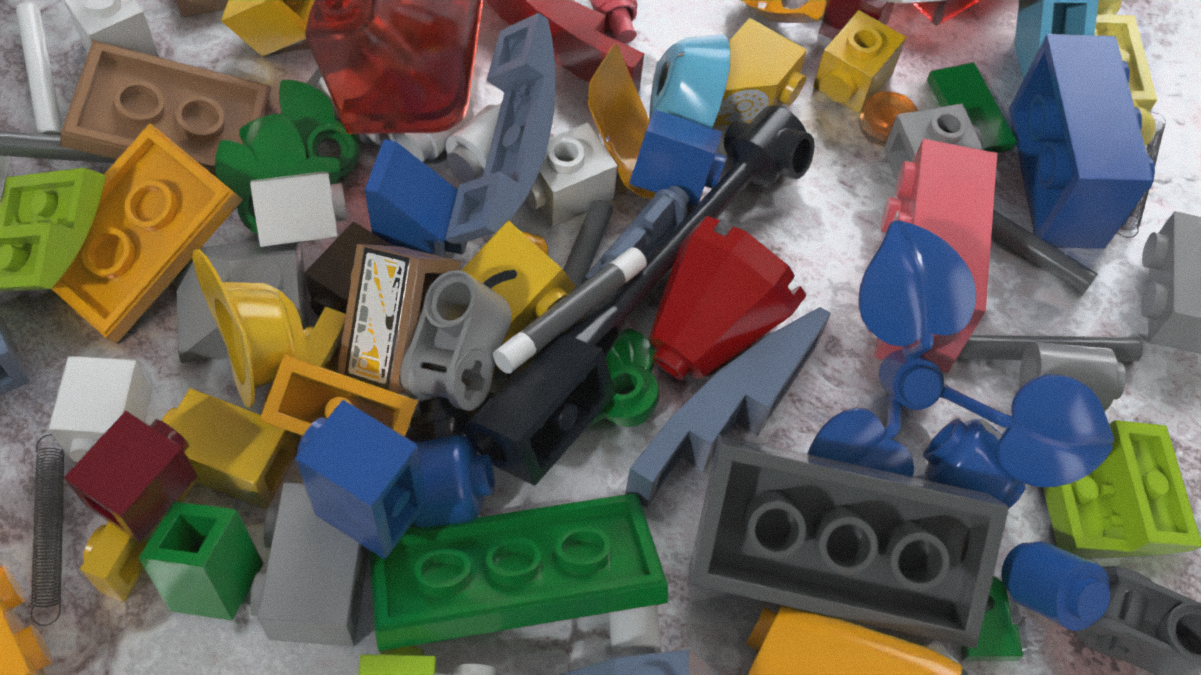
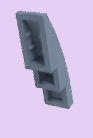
(739, 393)

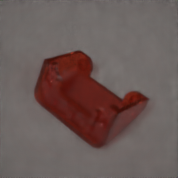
(396, 61)

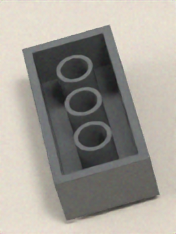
(847, 541)

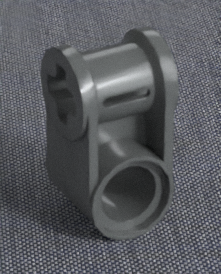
(1144, 624)

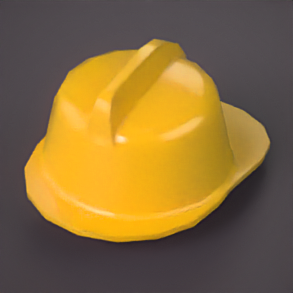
(255, 325)

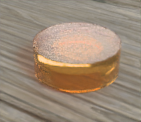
(880, 114)

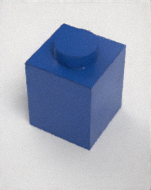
(678, 155)

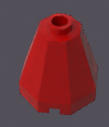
(719, 300)

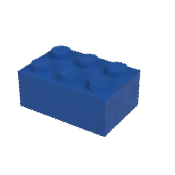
(1079, 141)

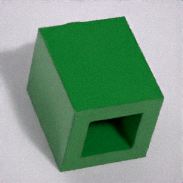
(202, 560)

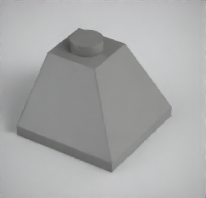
(235, 262)

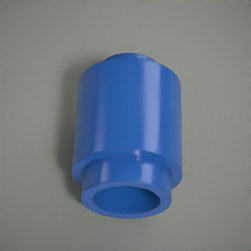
(1056, 584)

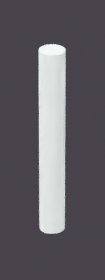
(38, 69)

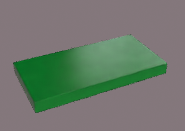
(516, 572)

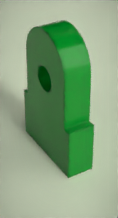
(998, 635)

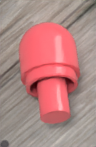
(618, 17)

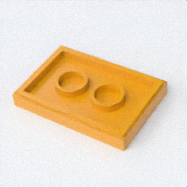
(144, 232)

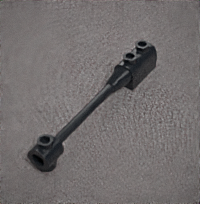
(568, 380)

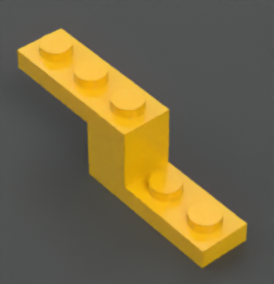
(228, 454)

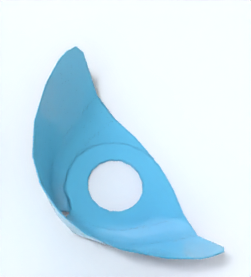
(694, 80)

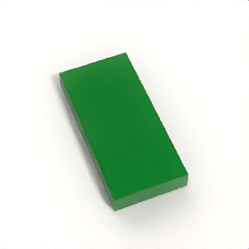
(966, 86)

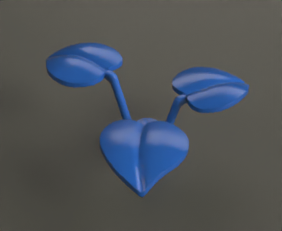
(926, 289)

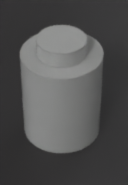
(1090, 365)

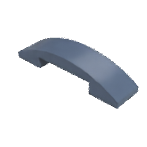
(526, 74)

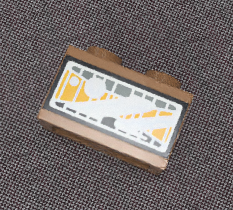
(385, 311)

